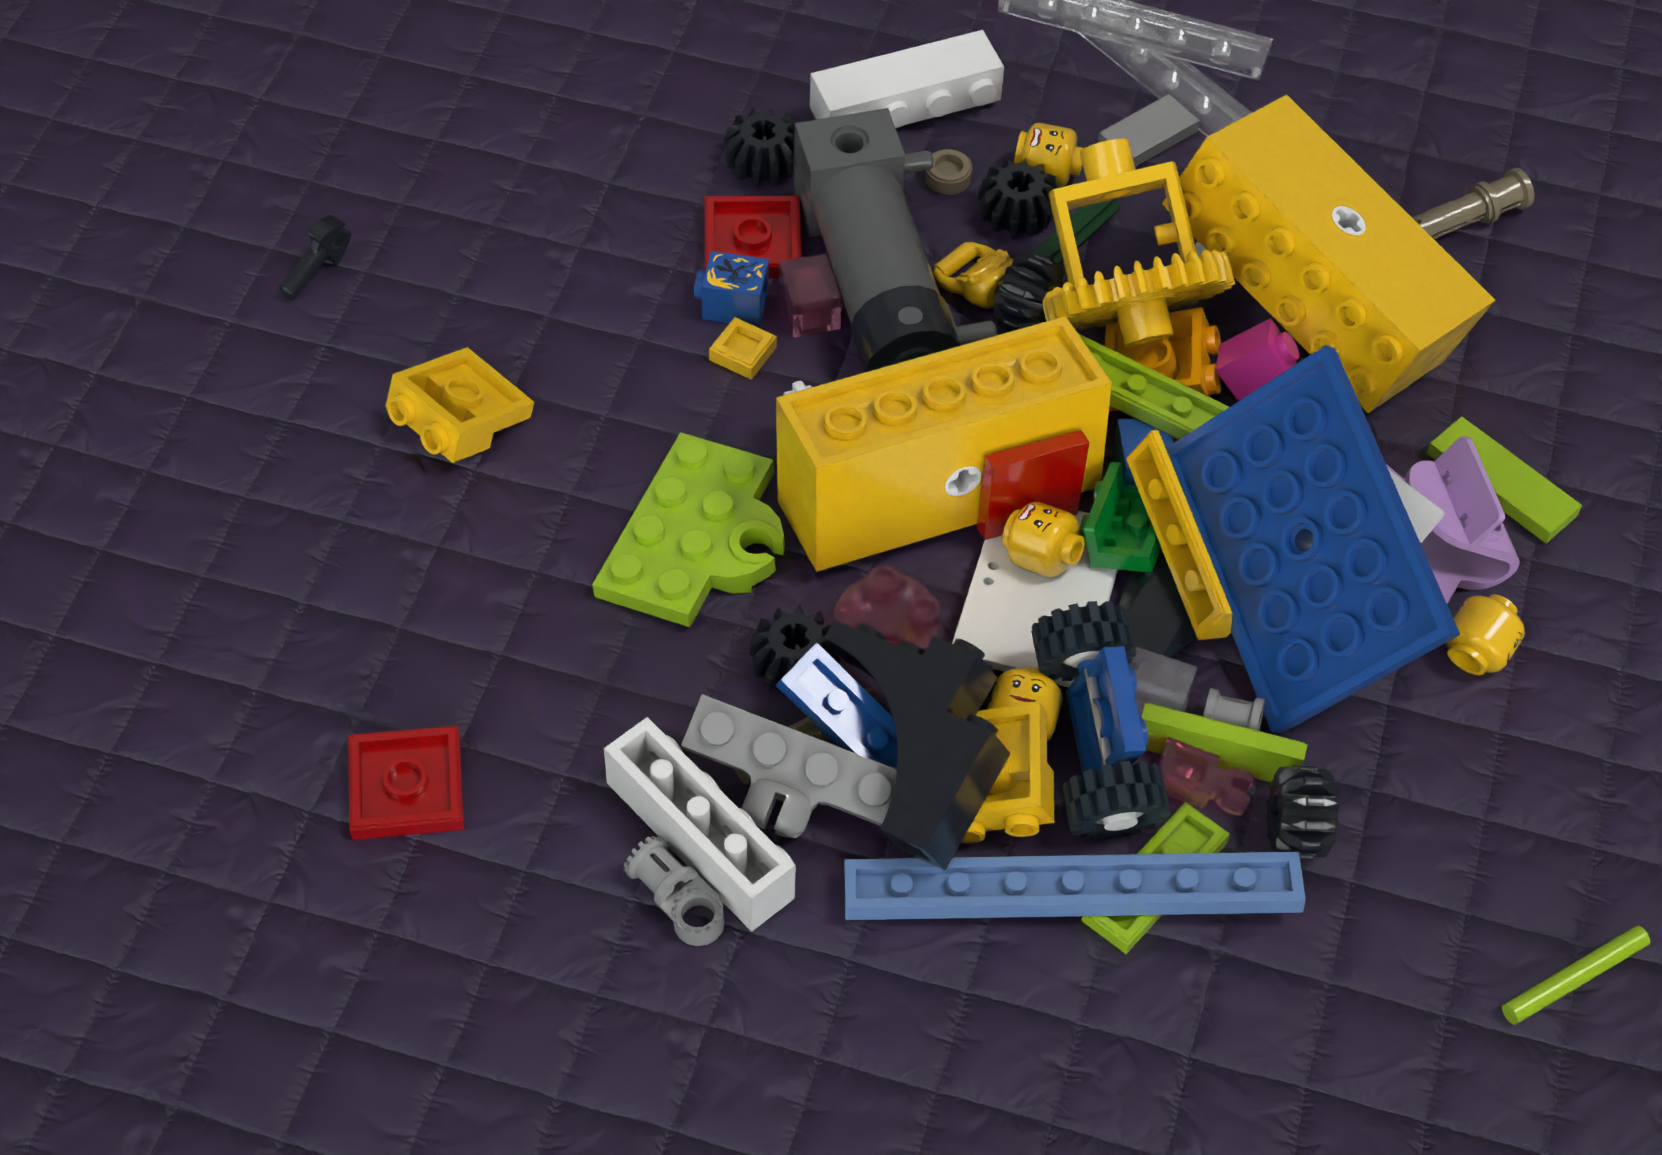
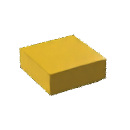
(743, 348)

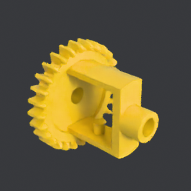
(1145, 296)

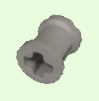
(1234, 711)

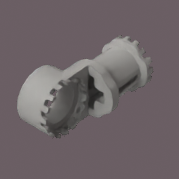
(676, 889)

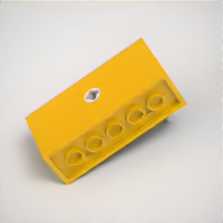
(1328, 250)
(907, 443)

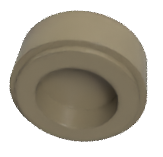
(950, 172)

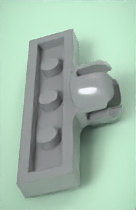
(788, 768)

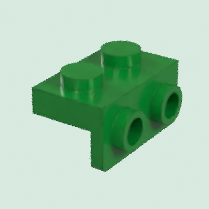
(1119, 527)

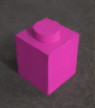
(1255, 358)

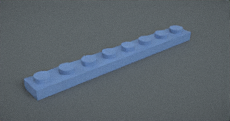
(1074, 886)

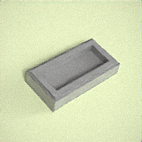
(1153, 128)

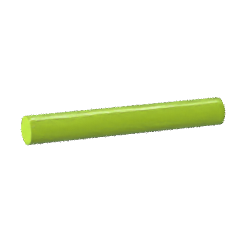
(1575, 975)

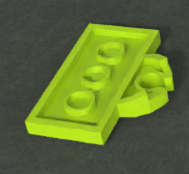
(694, 533)

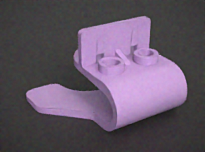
(1470, 541)

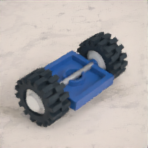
(1109, 735)

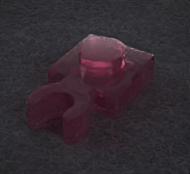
(1195, 778)

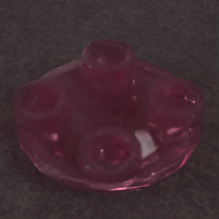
(891, 605)

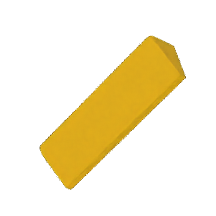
(1180, 539)

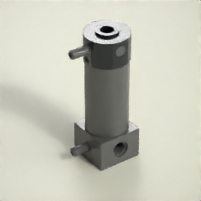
(853, 197)

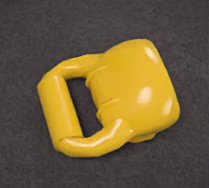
(981, 280)

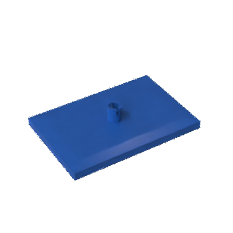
(1310, 542)

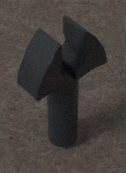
(328, 243)

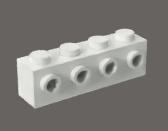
(913, 81)
(700, 823)

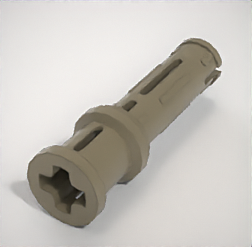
(1481, 204)

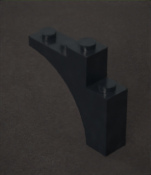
(943, 747)

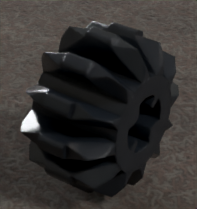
(761, 146)
(1017, 197)
(1024, 288)
(785, 641)
(1302, 811)

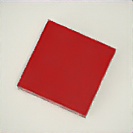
(754, 227)
(1035, 472)
(405, 782)

